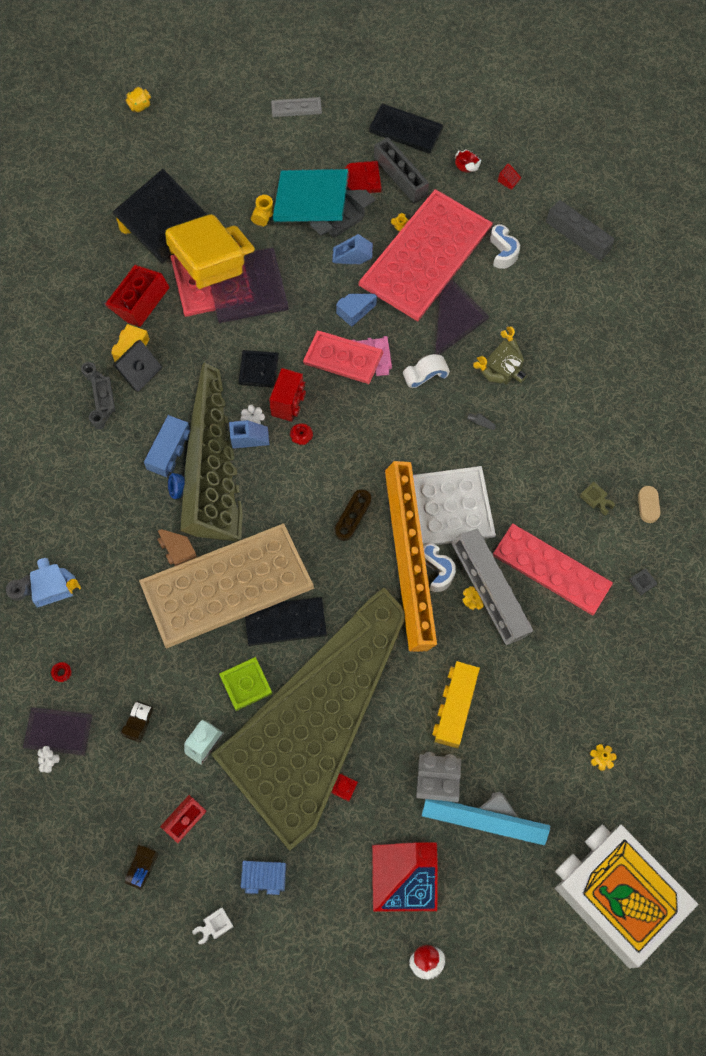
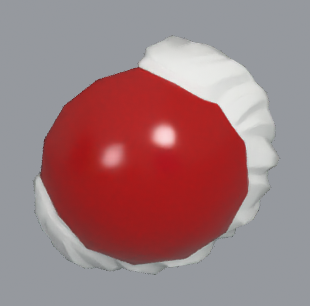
(467, 161)
(427, 962)

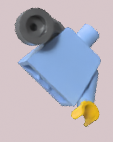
(46, 584)

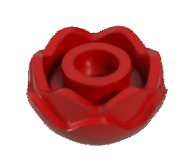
(298, 438)

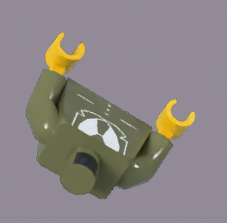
(504, 362)

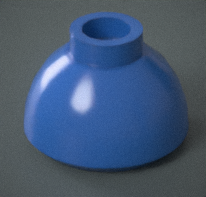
(176, 485)

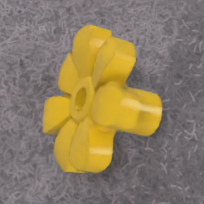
(472, 598)
(602, 757)

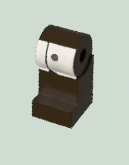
(137, 722)

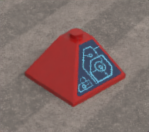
(405, 877)

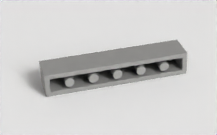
(492, 586)

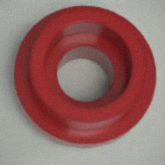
(59, 666)

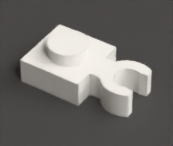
(216, 924)

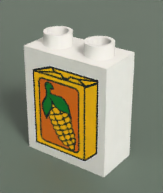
(624, 894)

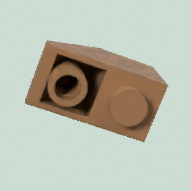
(178, 547)

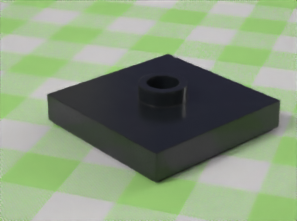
(137, 365)
(258, 368)

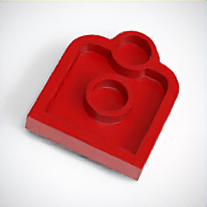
(364, 176)

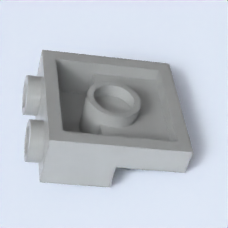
(438, 777)

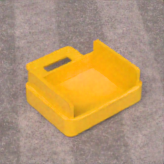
(208, 249)

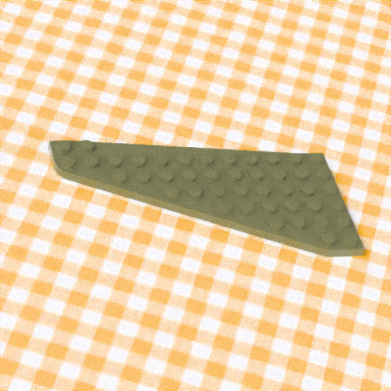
(301, 737)

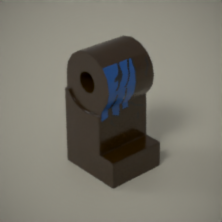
(141, 867)

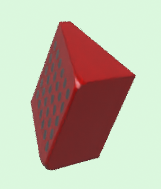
(509, 177)

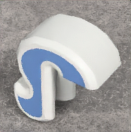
(506, 244)
(426, 369)
(442, 565)

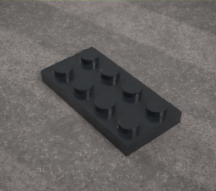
(406, 128)
(287, 622)

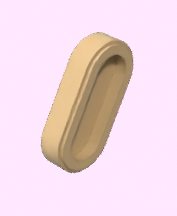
(649, 504)

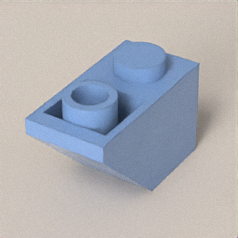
(248, 434)

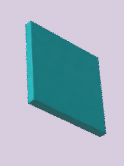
(311, 195)

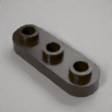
(356, 508)

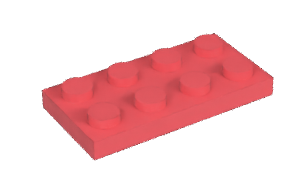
(343, 357)

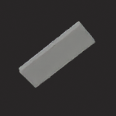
(295, 107)

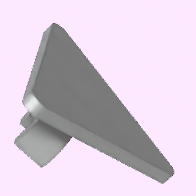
(499, 804)

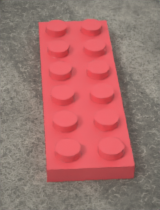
(552, 569)

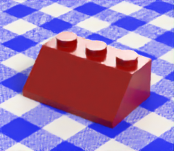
(138, 295)

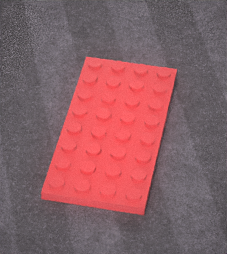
(425, 255)

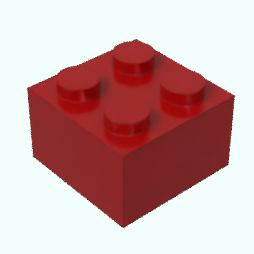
(287, 395)

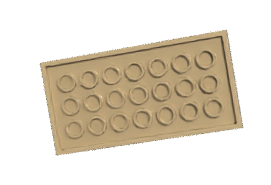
(225, 585)

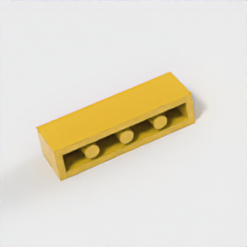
(457, 704)

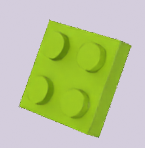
(245, 684)

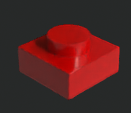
(344, 787)

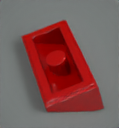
(183, 819)

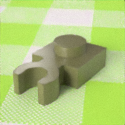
(595, 496)

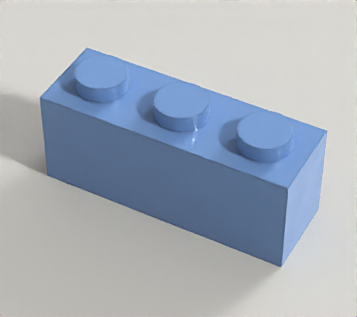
(167, 446)

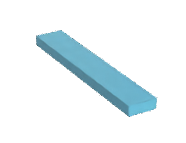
(486, 821)

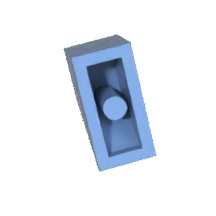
(353, 251)
(355, 306)

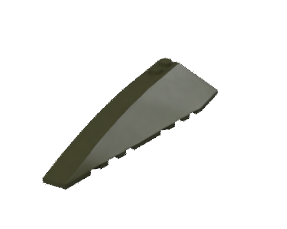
(208, 488)

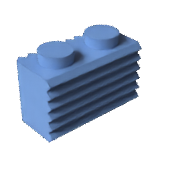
(263, 876)

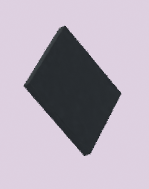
(156, 208)

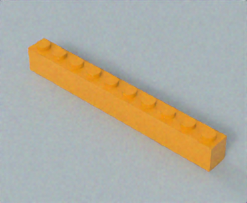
(410, 557)

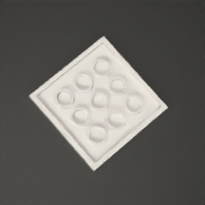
(452, 504)

